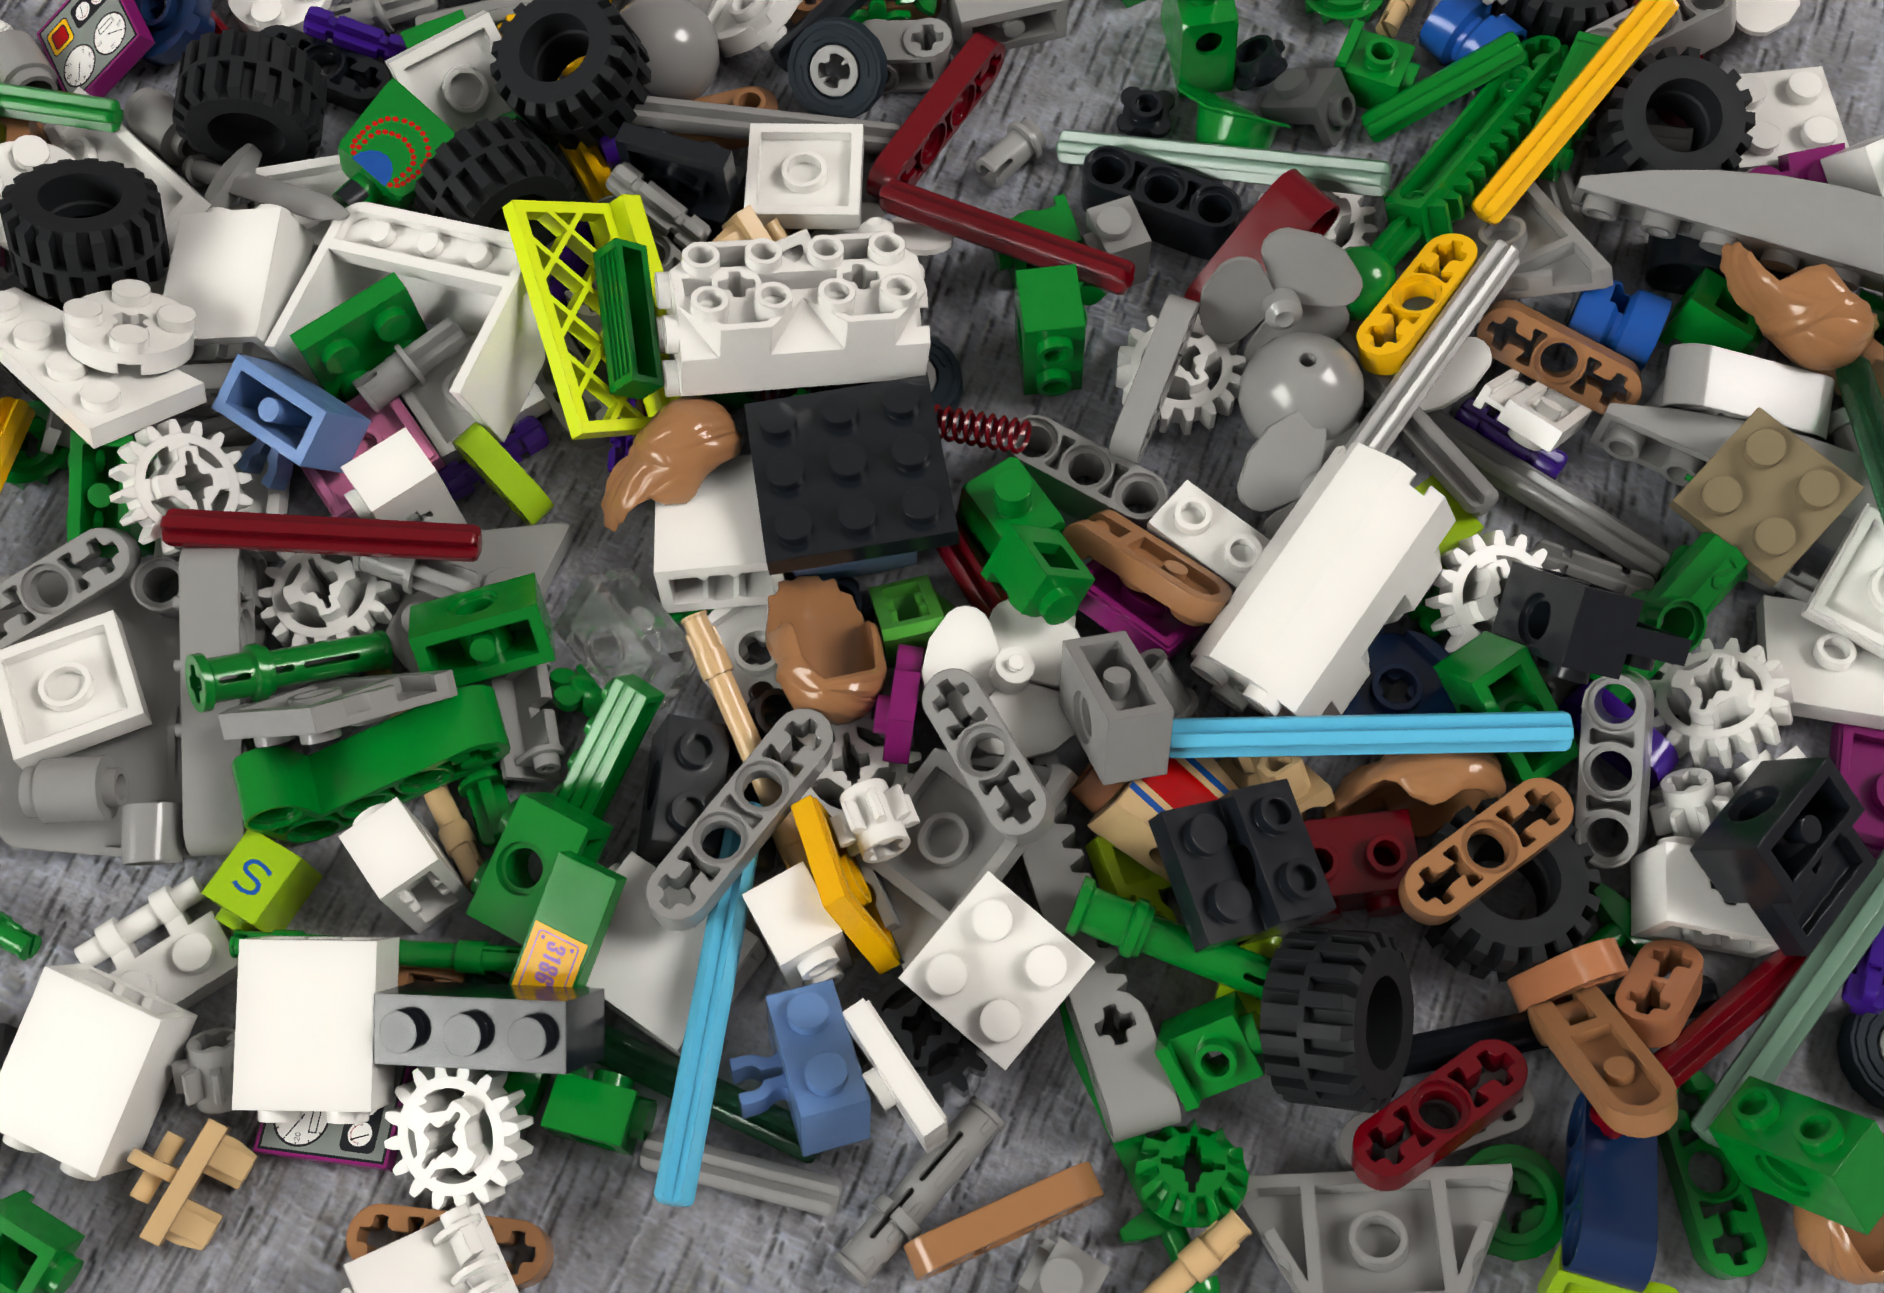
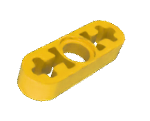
(1420, 279)

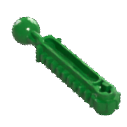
(1457, 168)

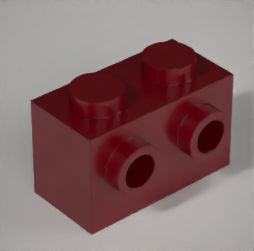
(1364, 860)

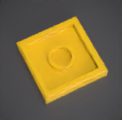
(843, 887)

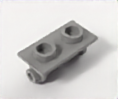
(529, 725)

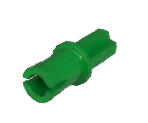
(487, 801)

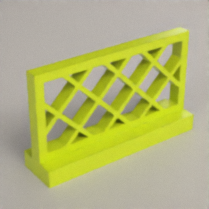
(619, 219)

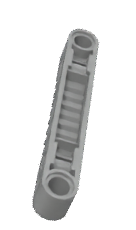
(1127, 1076)

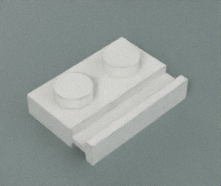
(1533, 411)

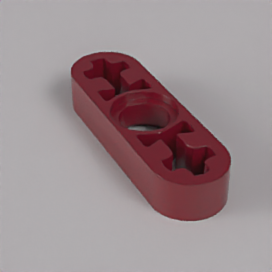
(1448, 1084)

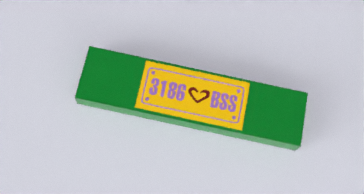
(563, 944)

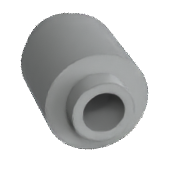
(24, 62)
(151, 120)
(73, 789)

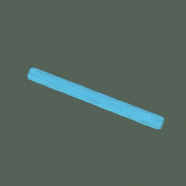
(1371, 734)
(704, 1038)

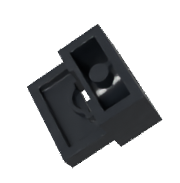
(690, 171)
(1580, 626)
(684, 774)
(1788, 849)
(1242, 866)

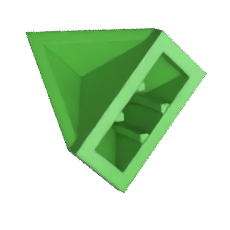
(907, 613)

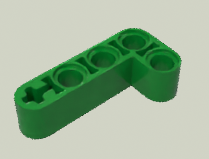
(402, 757)

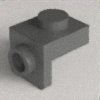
(1313, 98)

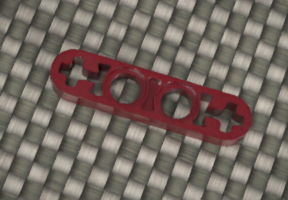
(938, 114)

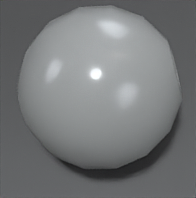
(679, 46)
(1305, 376)

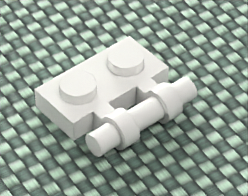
(181, 967)

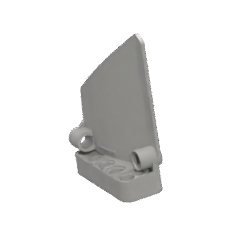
(179, 765)

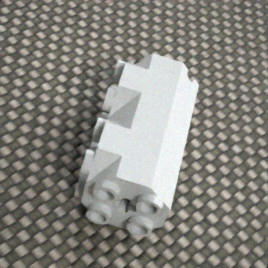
(762, 322)
(1324, 586)

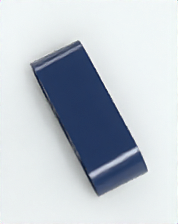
(1609, 1203)

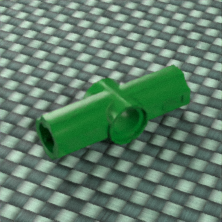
(1687, 596)

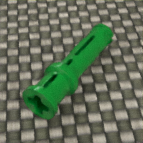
(258, 674)
(1138, 929)

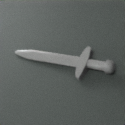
(238, 179)

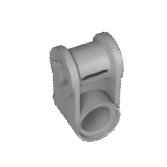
(910, 53)

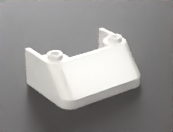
(449, 273)

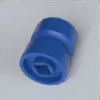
(1462, 27)
(1621, 320)

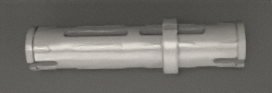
(915, 1196)

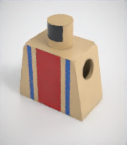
(1127, 814)

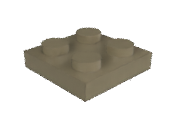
(1766, 496)

